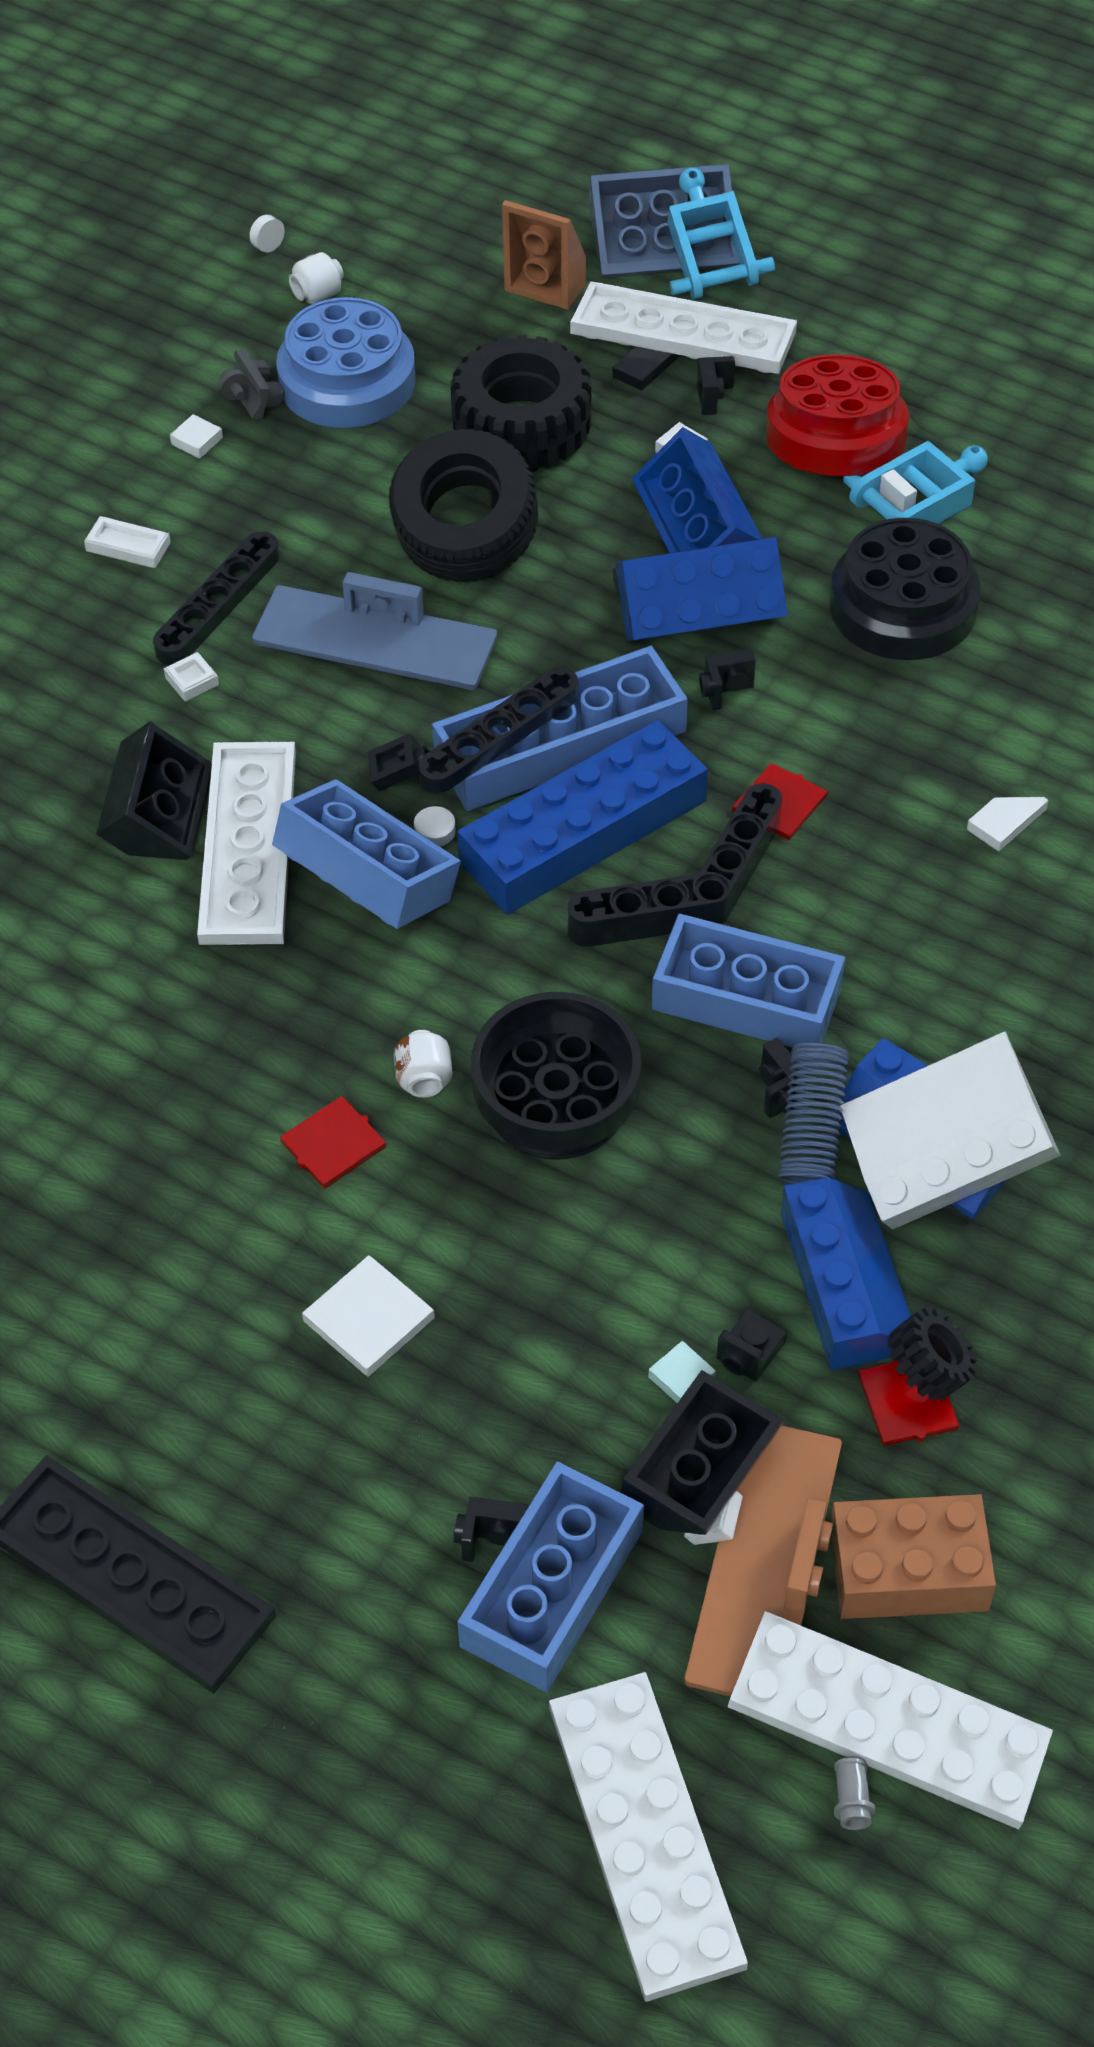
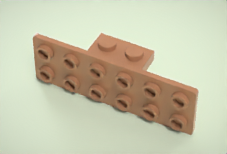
(770, 1555)

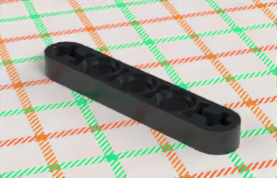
(213, 613)
(493, 745)

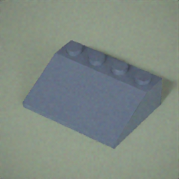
(632, 219)

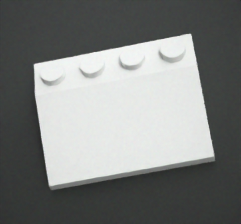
(948, 1131)

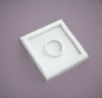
(368, 1315)

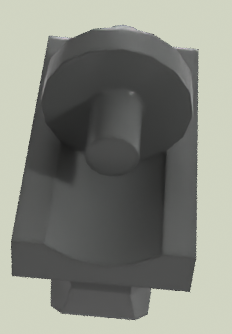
(250, 385)

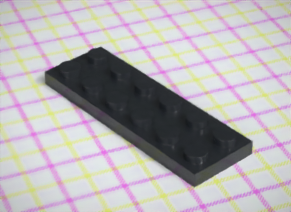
(132, 1574)

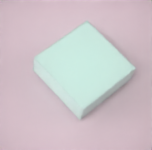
(678, 1370)

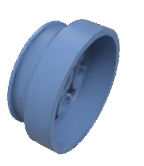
(345, 363)

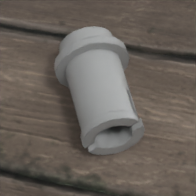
(853, 1794)

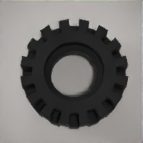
(932, 1354)

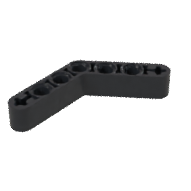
(653, 906)

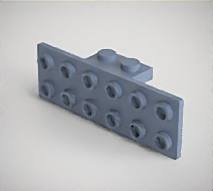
(376, 628)

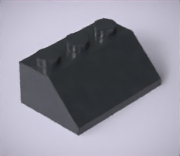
(154, 796)
(700, 1456)

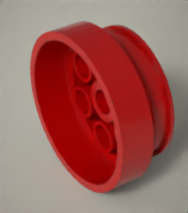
(837, 416)

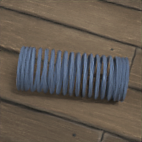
(816, 1056)

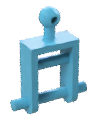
(702, 210)
(932, 473)

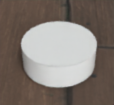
(267, 233)
(436, 825)

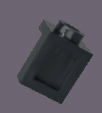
(712, 378)
(727, 673)
(395, 761)
(775, 1074)
(750, 1345)
(486, 1519)

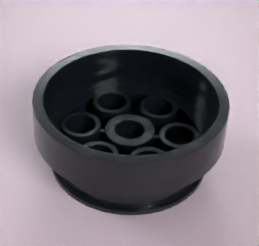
(905, 590)
(548, 1032)

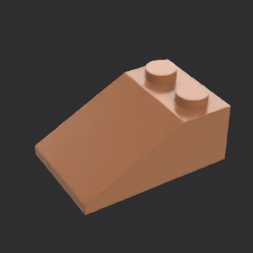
(542, 256)

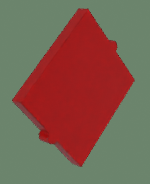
(798, 798)
(333, 1142)
(900, 1410)

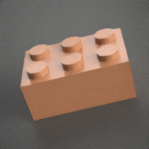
(912, 1556)

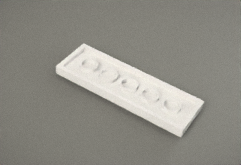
(683, 327)
(242, 870)
(891, 1719)
(647, 1837)

